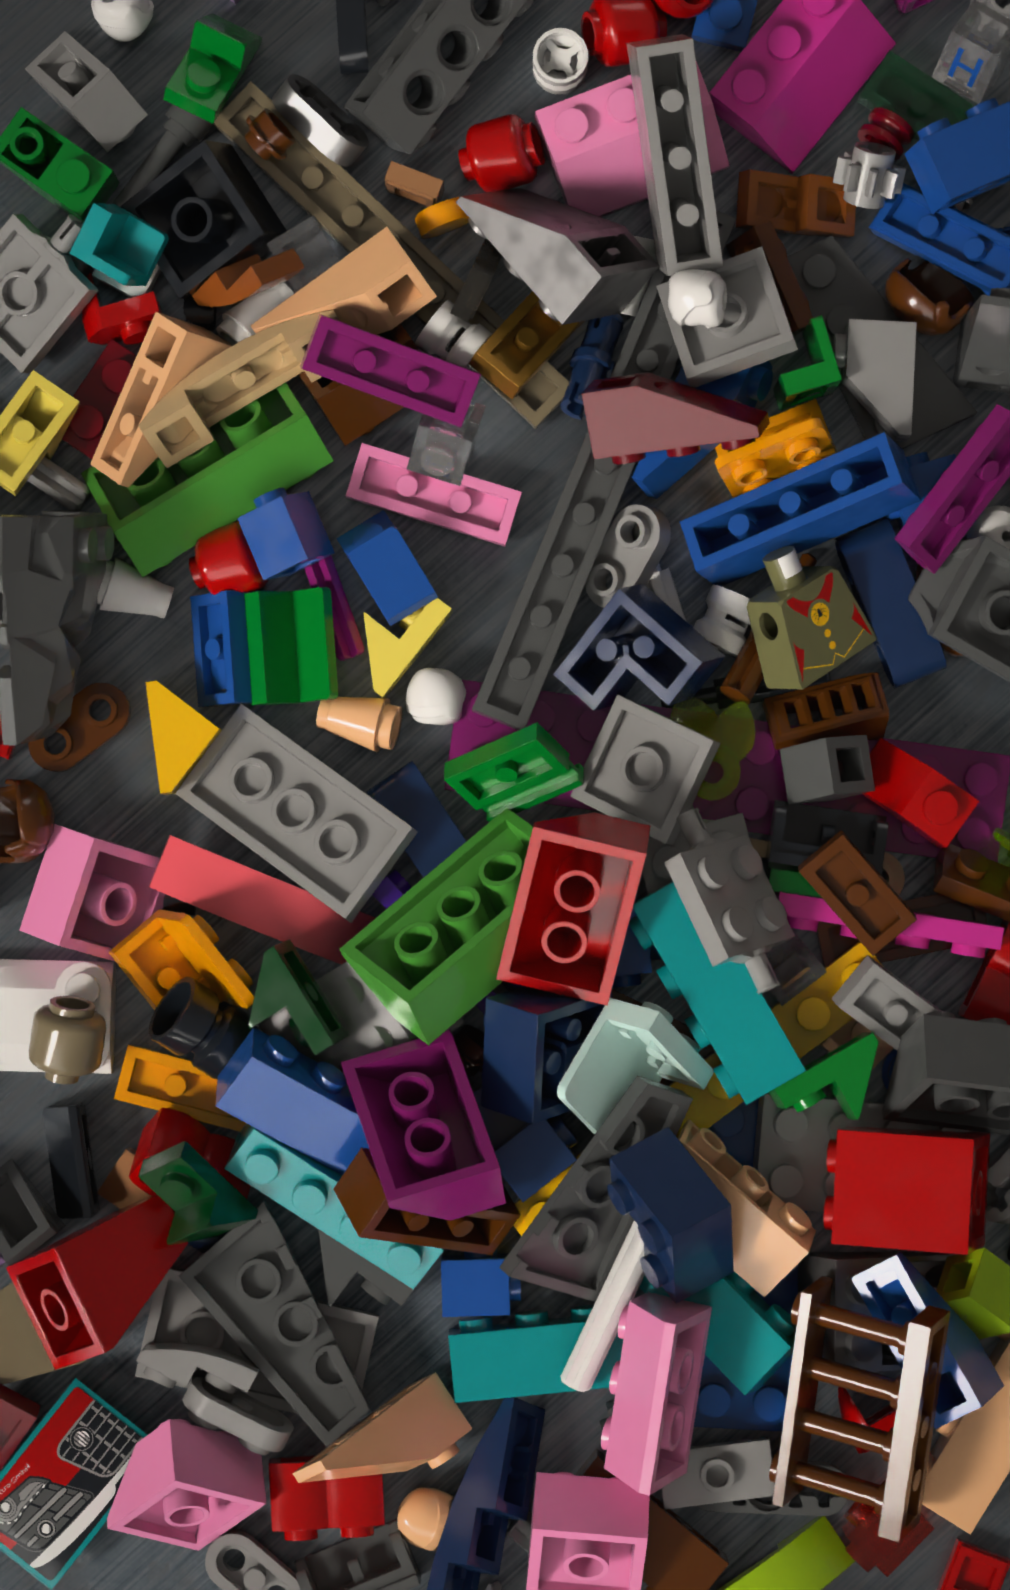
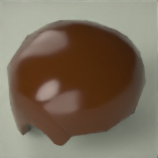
(928, 297)
(24, 821)

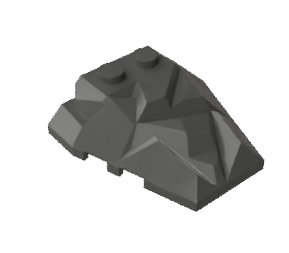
(48, 607)

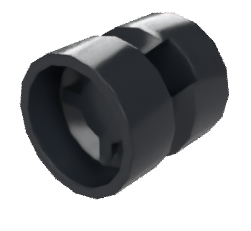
(197, 1025)

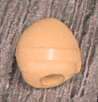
(423, 1517)

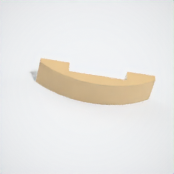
(226, 384)

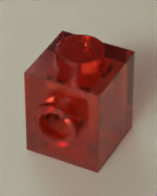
(870, 1549)

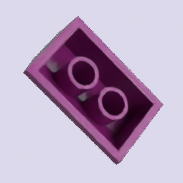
(425, 1129)

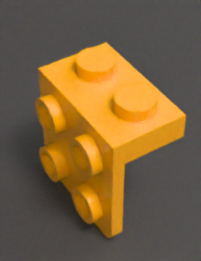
(786, 445)
(179, 947)

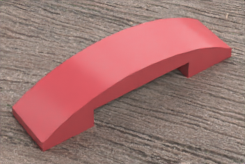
(253, 899)

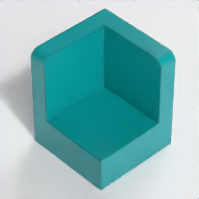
(119, 244)

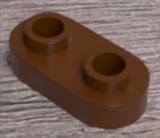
(82, 731)

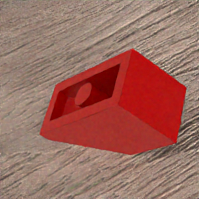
(918, 794)

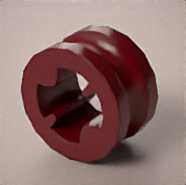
(887, 129)

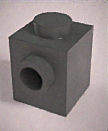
(827, 769)

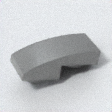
(177, 1362)

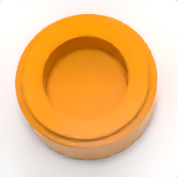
(440, 218)

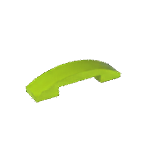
(802, 1561)

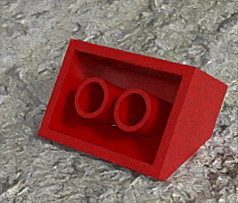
(574, 905)

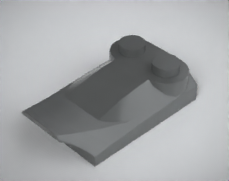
(970, 603)

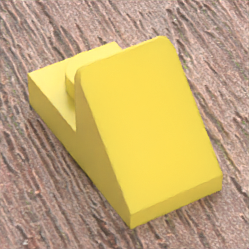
(32, 429)
(394, 656)

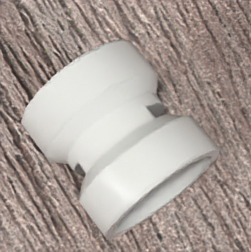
(556, 51)
(444, 330)
(720, 632)

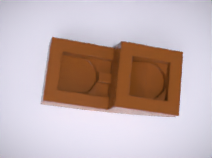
(794, 204)
(247, 278)

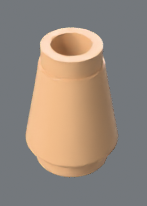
(362, 720)

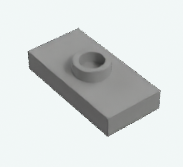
(722, 1474)

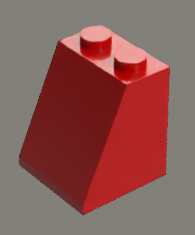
(908, 1189)
(96, 1280)

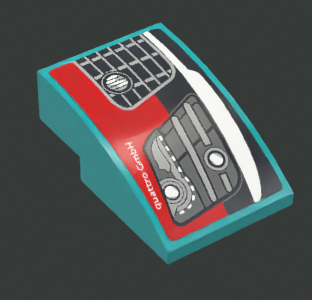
(64, 1482)

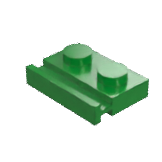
(514, 772)

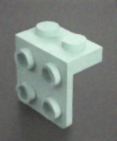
(620, 1047)

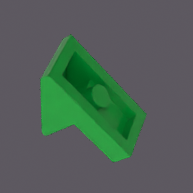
(211, 67)
(843, 1069)

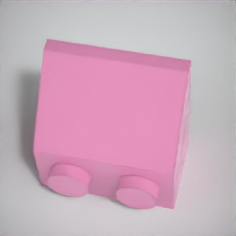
(90, 893)
(187, 1486)
(586, 1534)

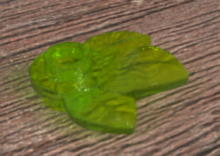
(734, 731)

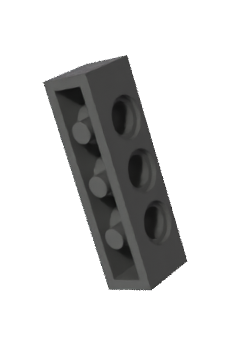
(382, 98)

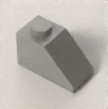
(87, 91)
(879, 370)

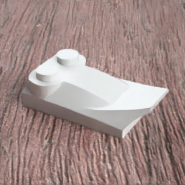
(32, 983)

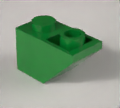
(55, 165)

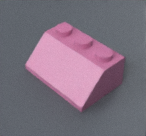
(597, 146)
(655, 1391)

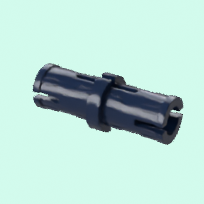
(591, 361)

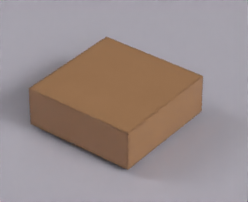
(413, 185)

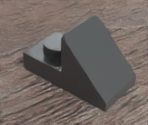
(342, 1264)

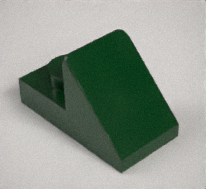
(289, 985)
(197, 1193)

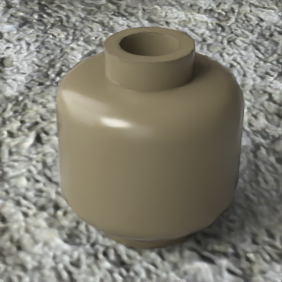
(67, 1039)

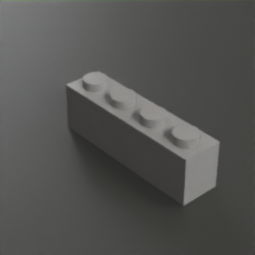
(675, 153)

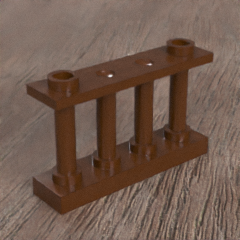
(911, 1394)

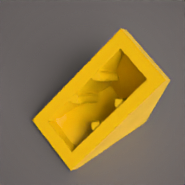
(178, 734)

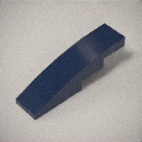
(491, 1492)

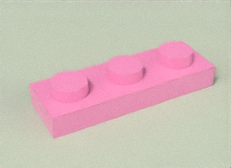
(473, 508)

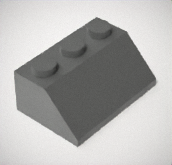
(952, 1074)

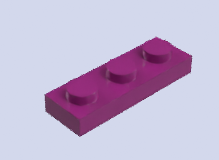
(390, 370)
(960, 494)

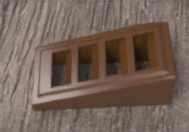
(842, 693)

